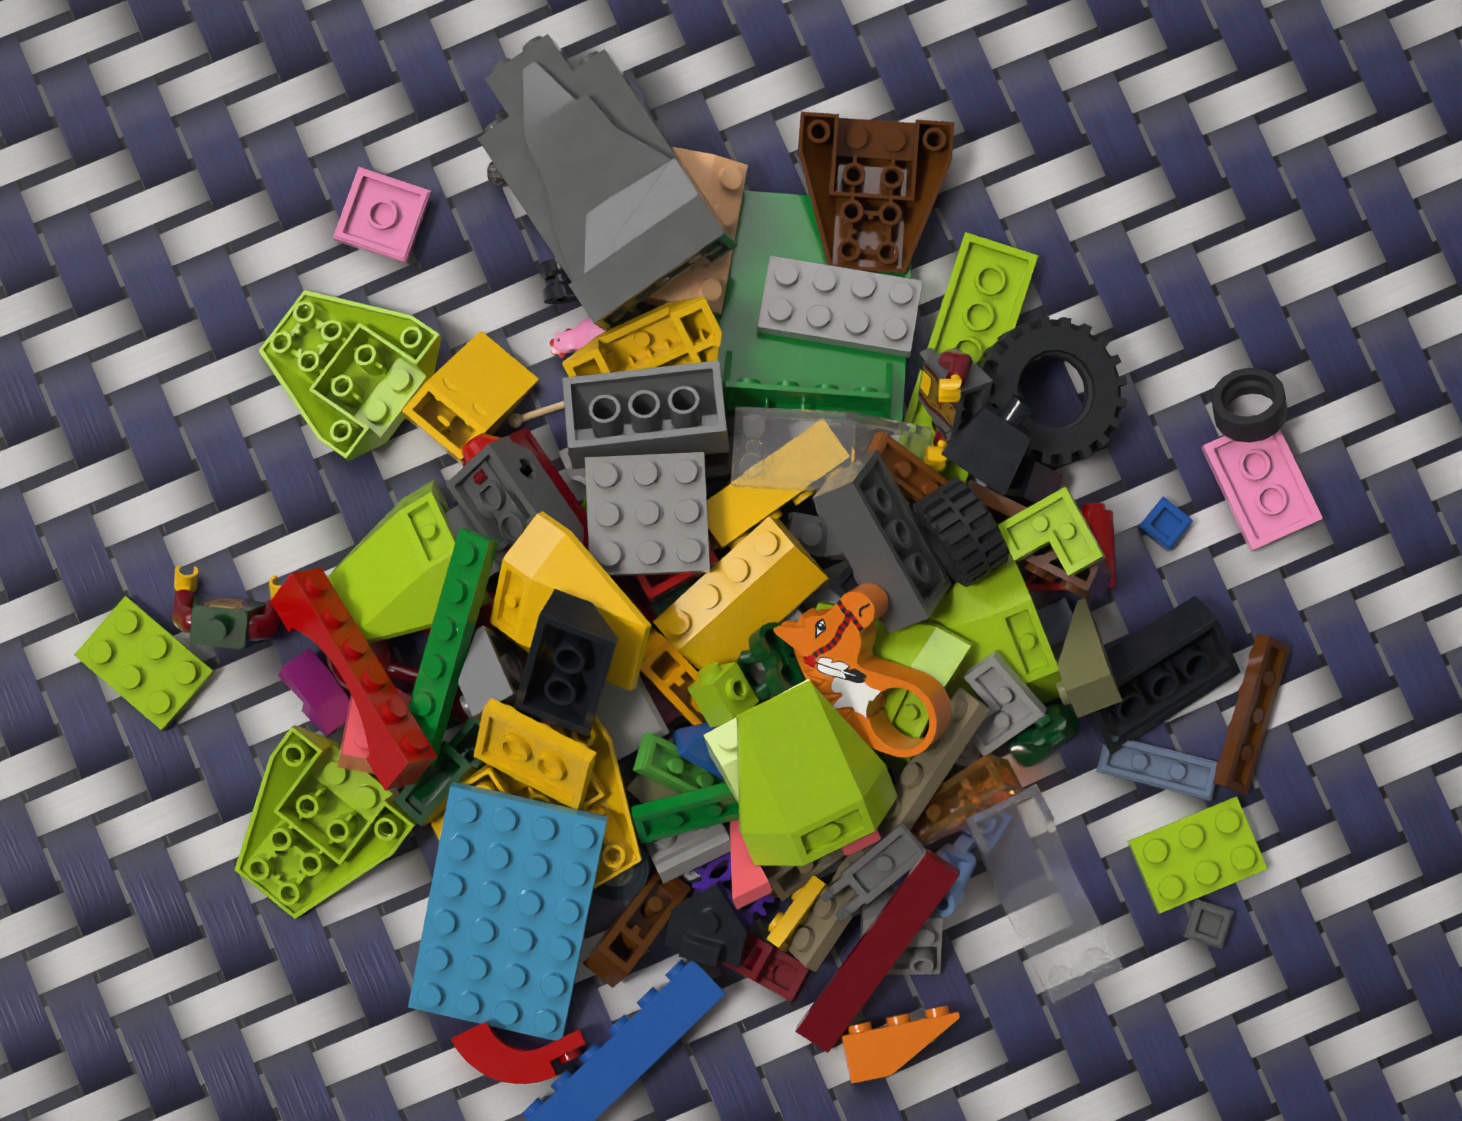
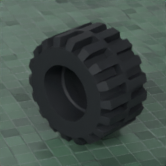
(961, 532)

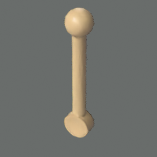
(515, 419)

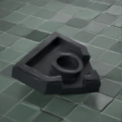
(708, 928)

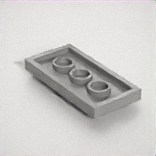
(839, 306)

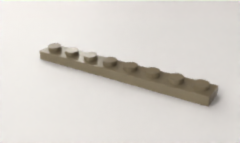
(914, 791)

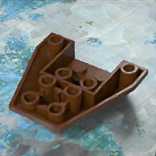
(872, 185)

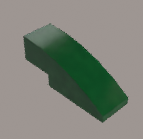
(454, 764)

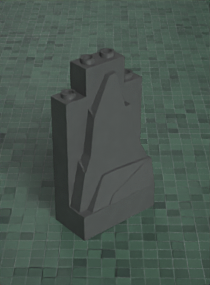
(598, 179)

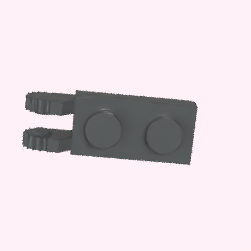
(876, 869)

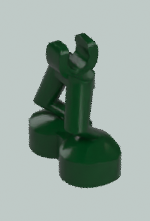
(773, 652)
(1050, 730)

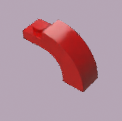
(508, 1064)

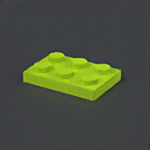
(144, 663)
(1197, 855)

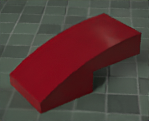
(772, 969)

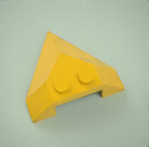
(661, 337)

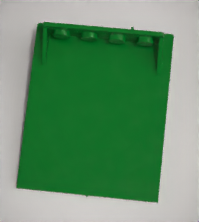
(788, 371)

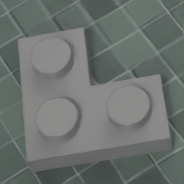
(1009, 700)

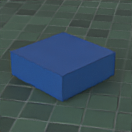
(1165, 524)

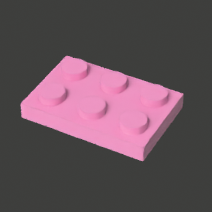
(1262, 488)

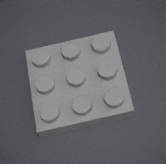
(648, 513)

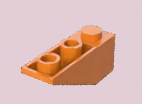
(885, 1049)

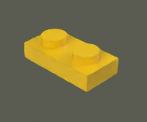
(786, 924)

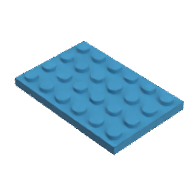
(507, 911)

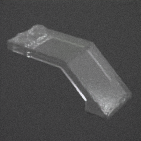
(808, 446)
(1042, 894)

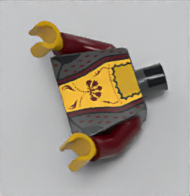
(951, 393)

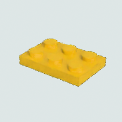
(534, 753)

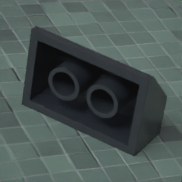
(567, 663)

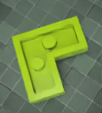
(1054, 522)

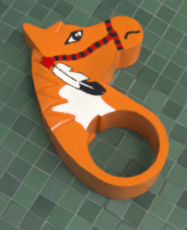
(839, 661)

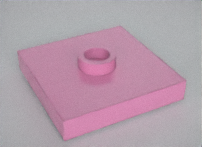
(382, 215)

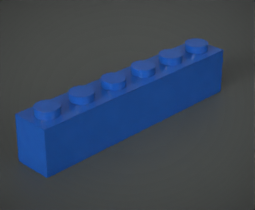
(632, 1049)

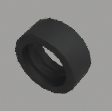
(1253, 427)

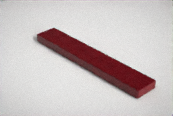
(877, 950)

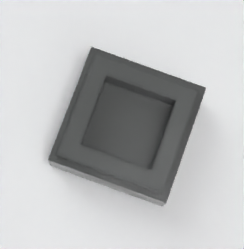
(1207, 923)

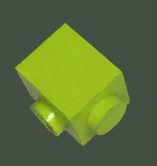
(722, 693)

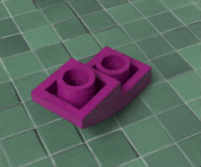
(318, 690)

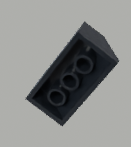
(1164, 671)

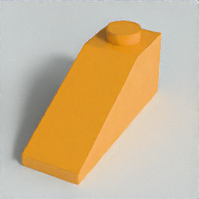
(671, 675)

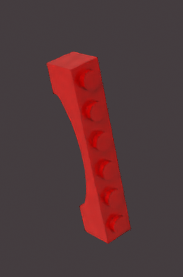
(394, 739)

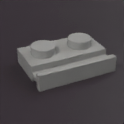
(688, 850)

